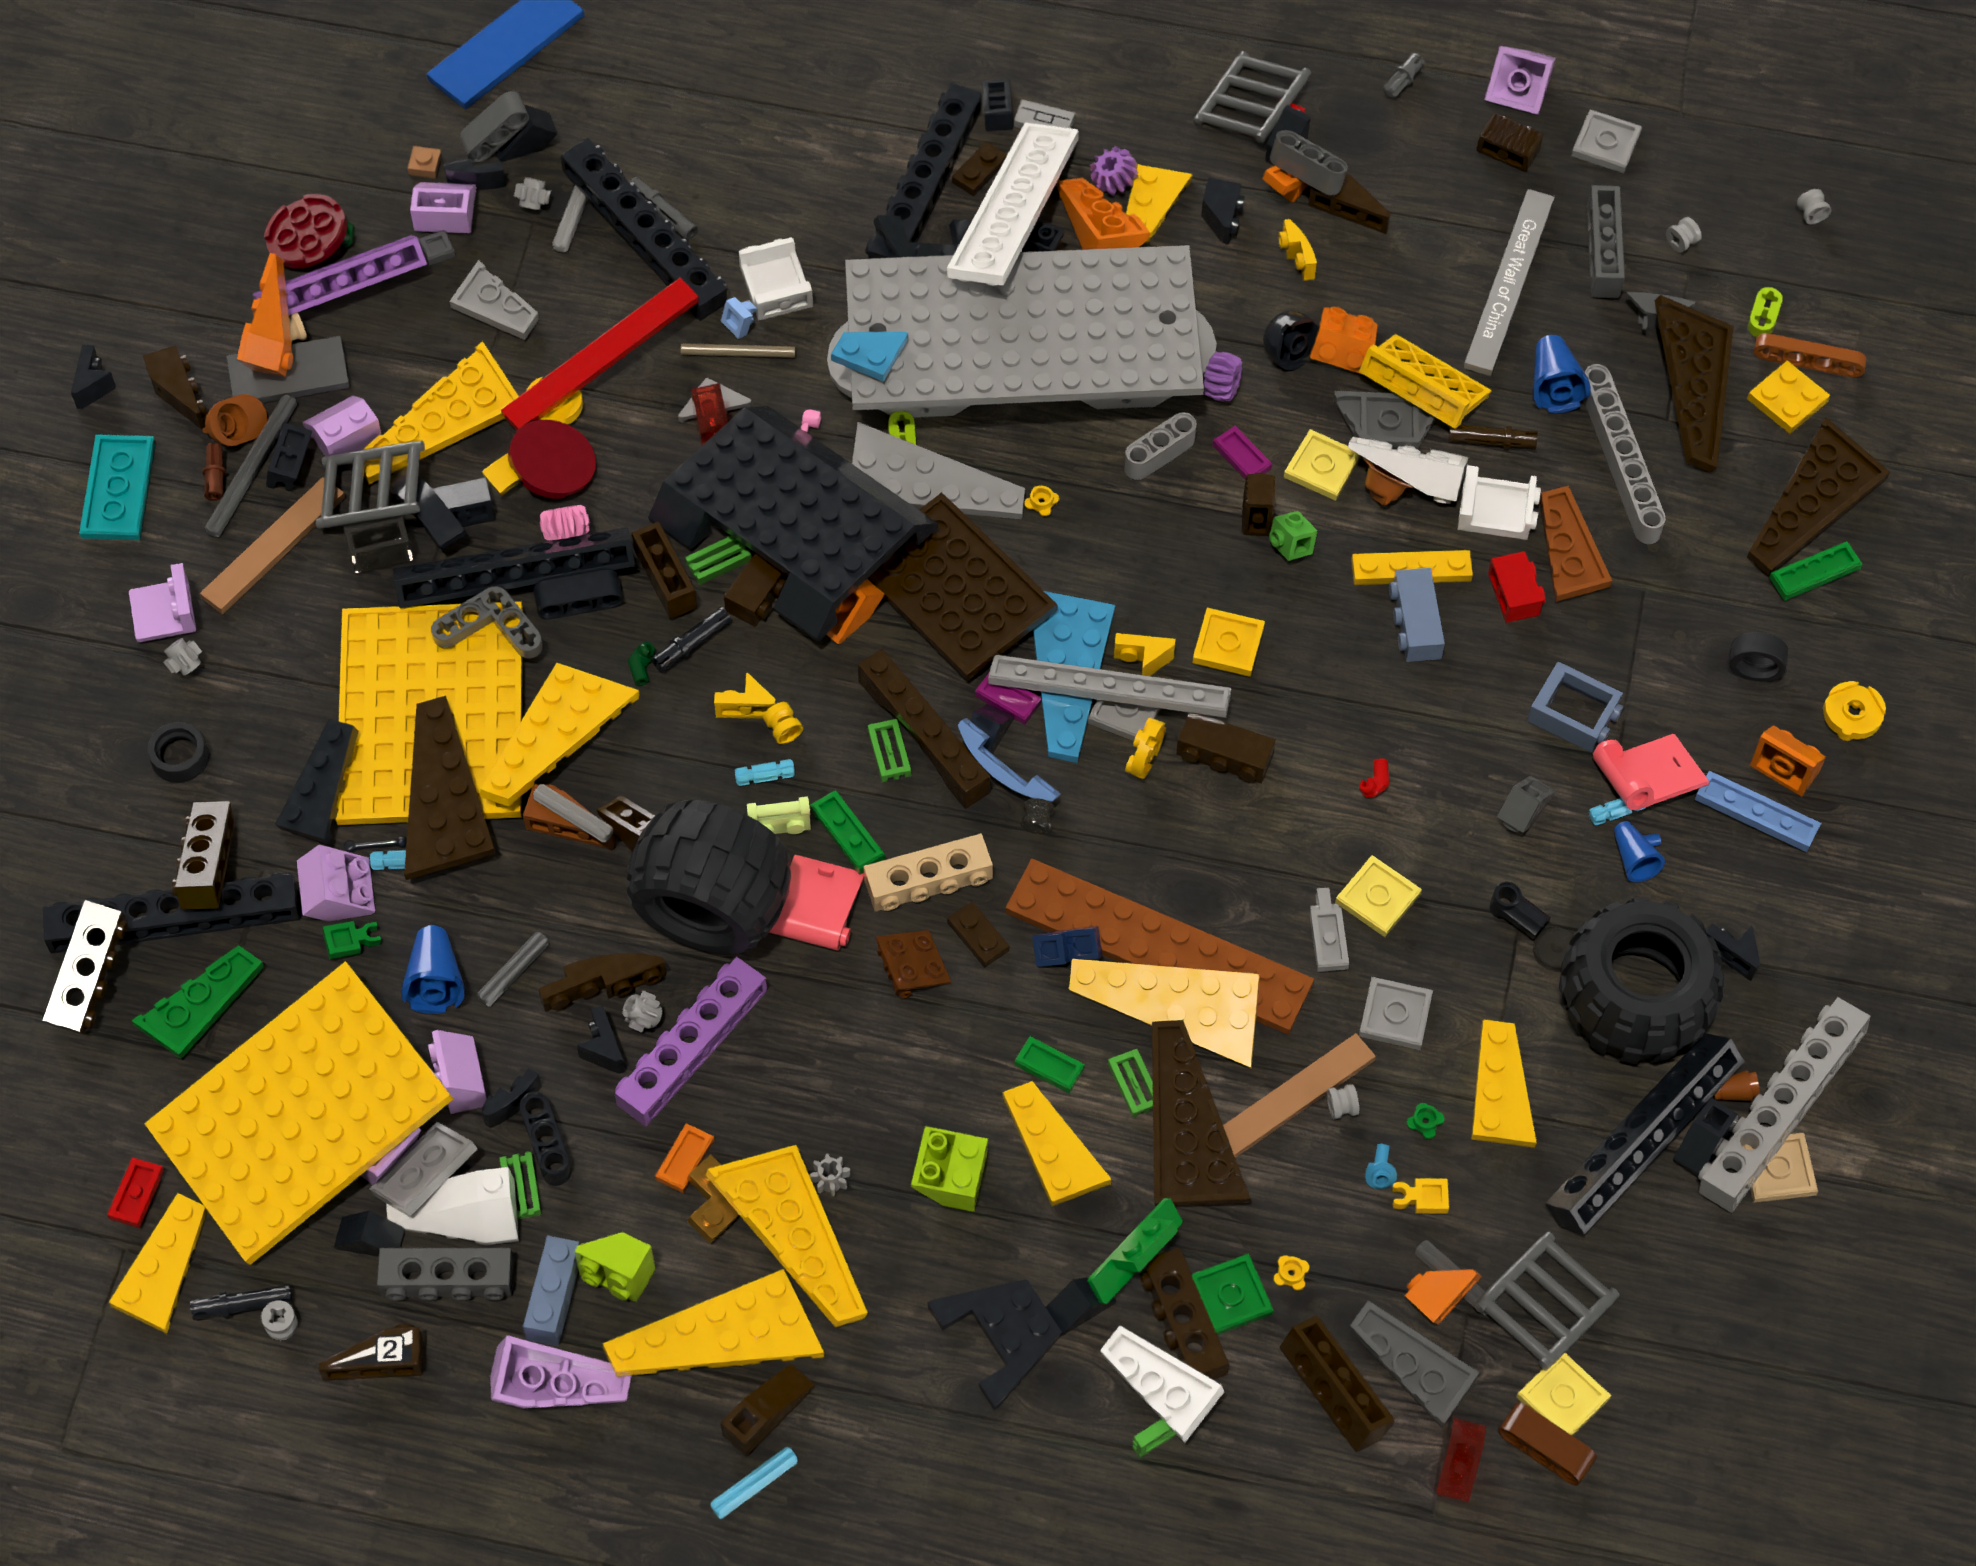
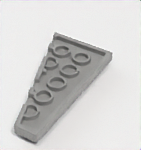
(922, 475)

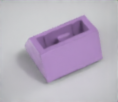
(443, 207)
(335, 884)
(458, 1069)

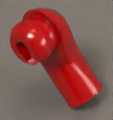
(1378, 782)

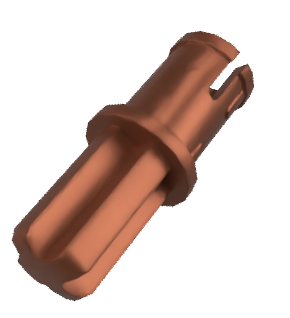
(213, 472)

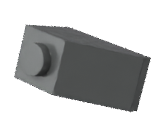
(1525, 804)

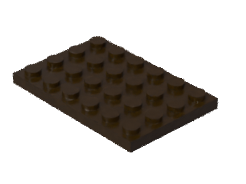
(962, 591)

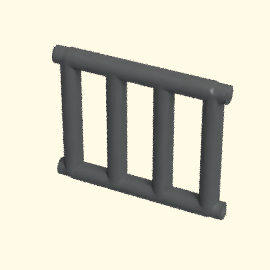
(1272, 114)
(382, 509)
(1586, 1316)

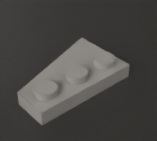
(492, 303)

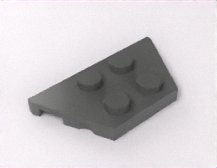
(1384, 417)

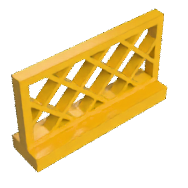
(1427, 392)

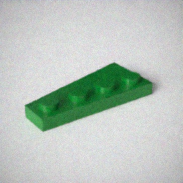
(193, 1009)

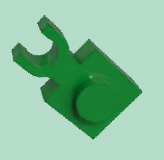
(345, 939)

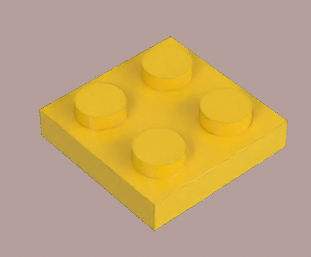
(1788, 397)
(1228, 642)

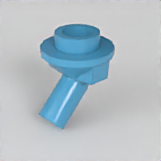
(1380, 1173)

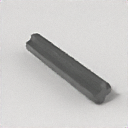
(513, 968)
(1439, 1262)

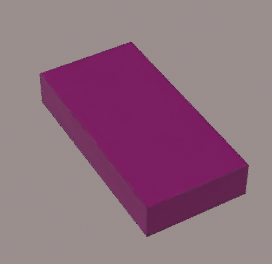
(1241, 453)
(1012, 700)

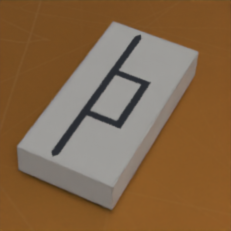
(1044, 115)

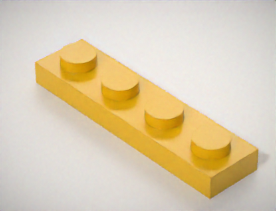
(1381, 567)

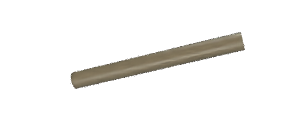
(738, 350)

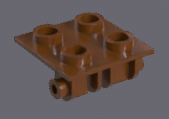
(911, 961)

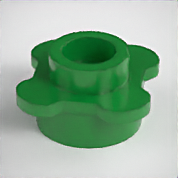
(1427, 1112)

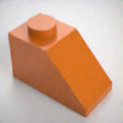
(1440, 1291)

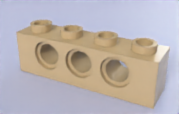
(938, 860)

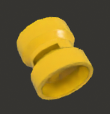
(781, 720)

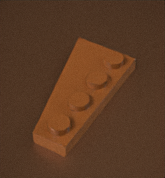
(1571, 549)

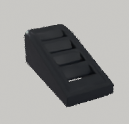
(997, 105)

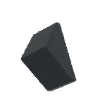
(993, 723)
(368, 1233)
(1076, 1305)

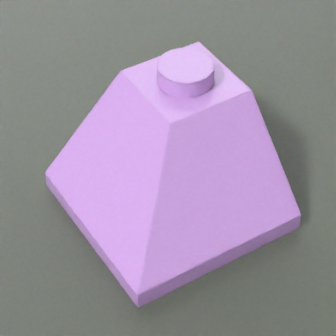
(1520, 79)

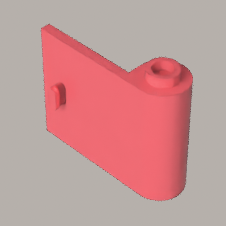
(1649, 770)
(818, 903)

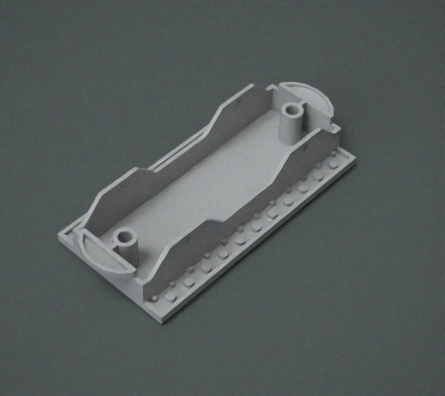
(1060, 329)

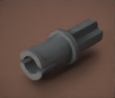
(1403, 76)

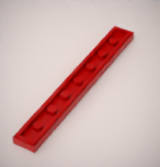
(600, 354)

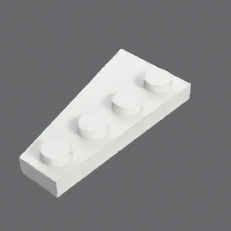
(1165, 1383)

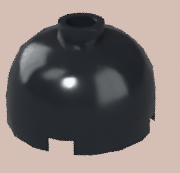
(1290, 339)

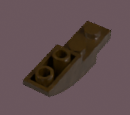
(613, 972)

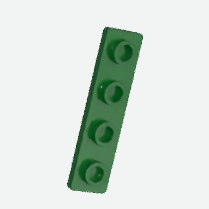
(1135, 1251)

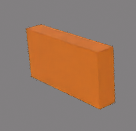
(684, 1157)

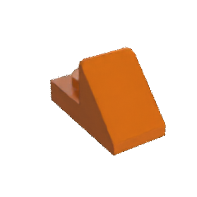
(1284, 183)

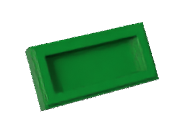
(1049, 1065)

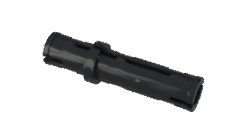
(681, 646)
(238, 1302)

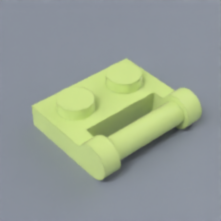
(783, 817)

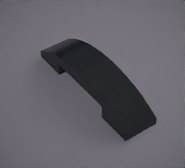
(433, 515)

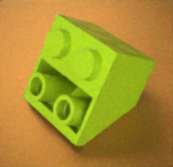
(950, 1167)
(617, 1264)

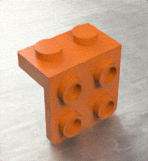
(1343, 338)

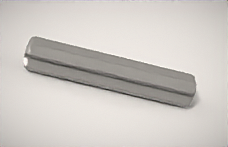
(573, 813)

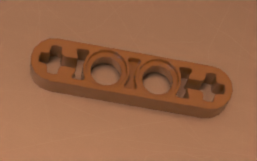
(1839, 361)

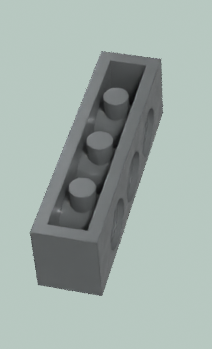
(1605, 241)
(431, 1262)

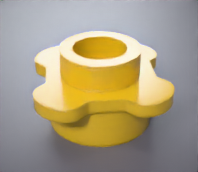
(1041, 493)
(1294, 1264)

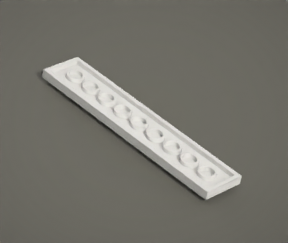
(1012, 204)

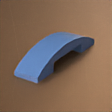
(976, 738)

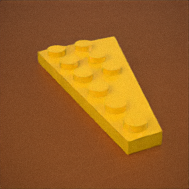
(449, 410)
(557, 723)
(1213, 1004)
(786, 1214)
(729, 1330)

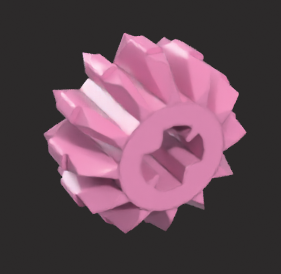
(564, 522)

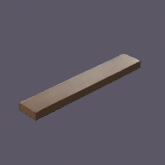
(267, 549)
(1297, 1094)

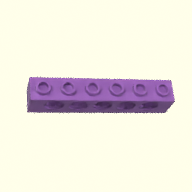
(352, 274)
(647, 1103)

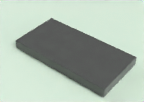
(316, 369)

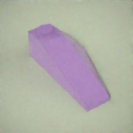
(544, 1376)

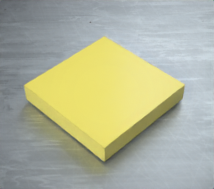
(1322, 465)
(1378, 896)
(1564, 1394)

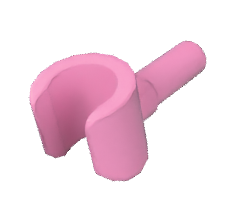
(810, 419)

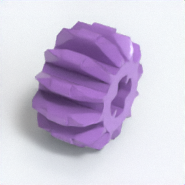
(1114, 170)
(1222, 376)

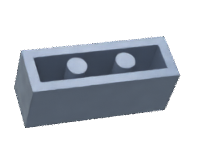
(1417, 614)
(552, 1292)

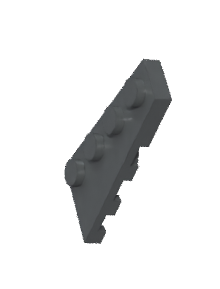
(1420, 1366)

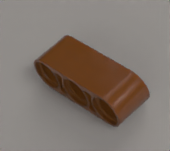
(1547, 1443)

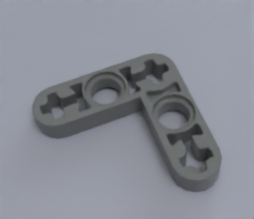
(488, 613)

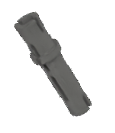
(666, 211)

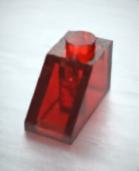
(708, 411)
(1461, 1459)

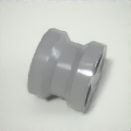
(1813, 206)
(1684, 234)
(1343, 1101)
(282, 1327)

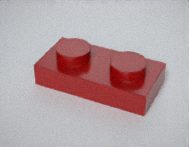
(135, 1192)

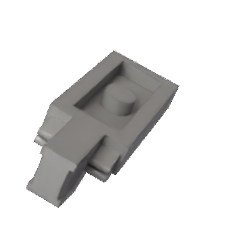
(1328, 933)

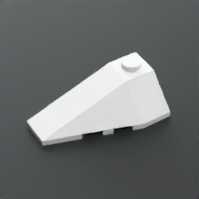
(1433, 473)
(468, 1207)

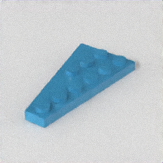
(1072, 637)

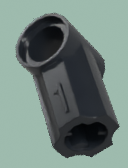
(1520, 910)

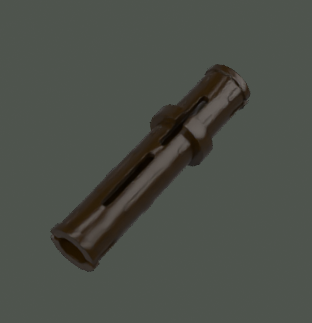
(1503, 437)

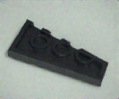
(316, 792)

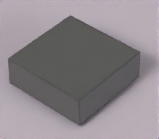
(437, 247)

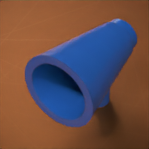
(1637, 852)

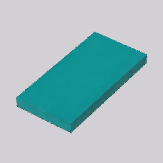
(117, 487)

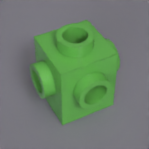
(1293, 535)

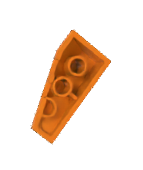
(1097, 220)
(267, 340)

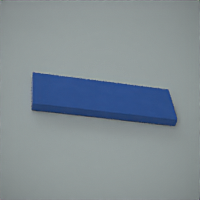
(502, 48)

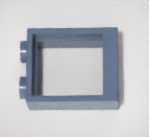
(1565, 727)

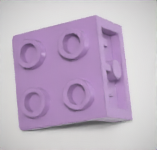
(163, 608)

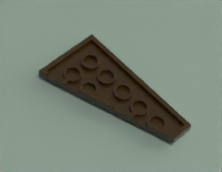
(1698, 369)
(1821, 490)
(444, 807)
(1189, 1140)

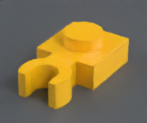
(1426, 1195)

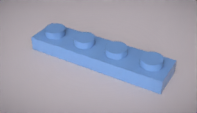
(1758, 811)

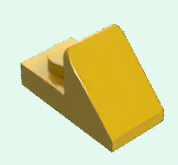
(1153, 651)
(744, 705)

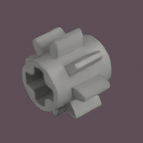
(532, 193)
(182, 656)
(642, 1011)
(829, 1166)

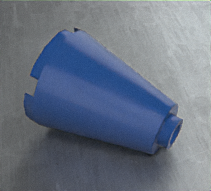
(1558, 377)
(432, 973)

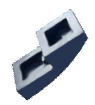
(1065, 945)

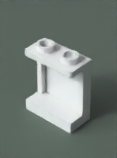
(775, 278)
(1498, 506)

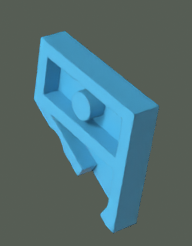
(869, 351)

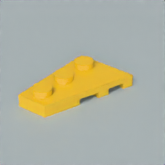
(1154, 194)

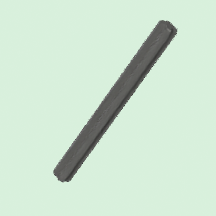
(250, 466)

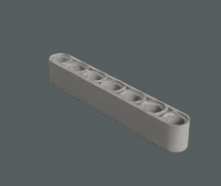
(1627, 464)

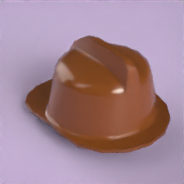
(236, 420)
(1383, 484)

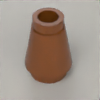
(1739, 1087)

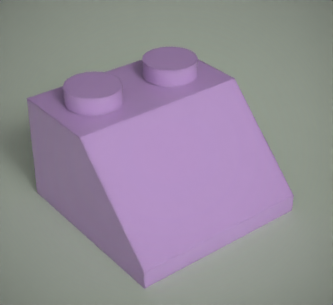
(344, 427)

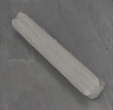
(570, 220)

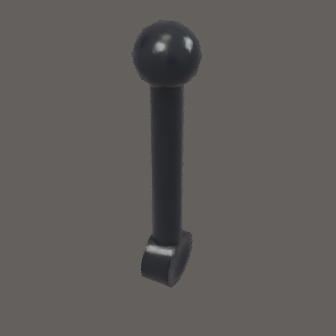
(350, 846)

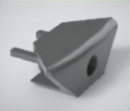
(1647, 308)

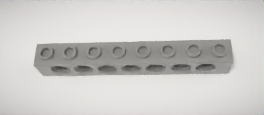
(1730, 1188)

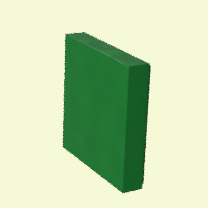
(1233, 1294)

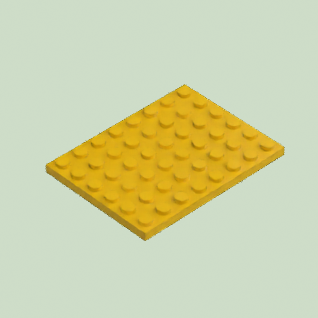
(393, 666)
(298, 1112)

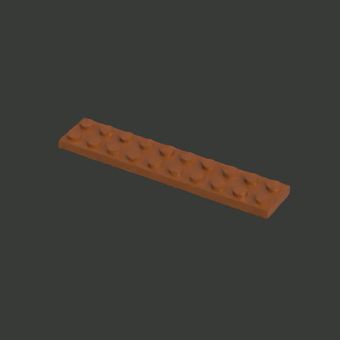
(1146, 937)

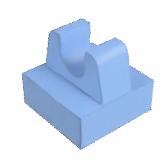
(738, 316)

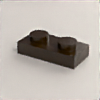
(979, 169)
(978, 934)

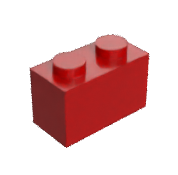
(1516, 586)

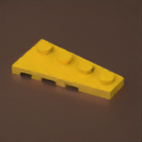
(1501, 1094)
(1054, 1149)
(155, 1277)

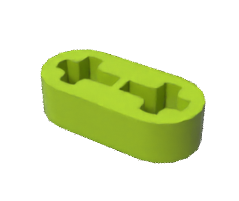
(1769, 314)
(909, 432)

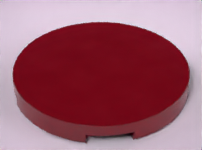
(306, 231)
(551, 458)

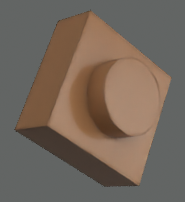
(424, 162)

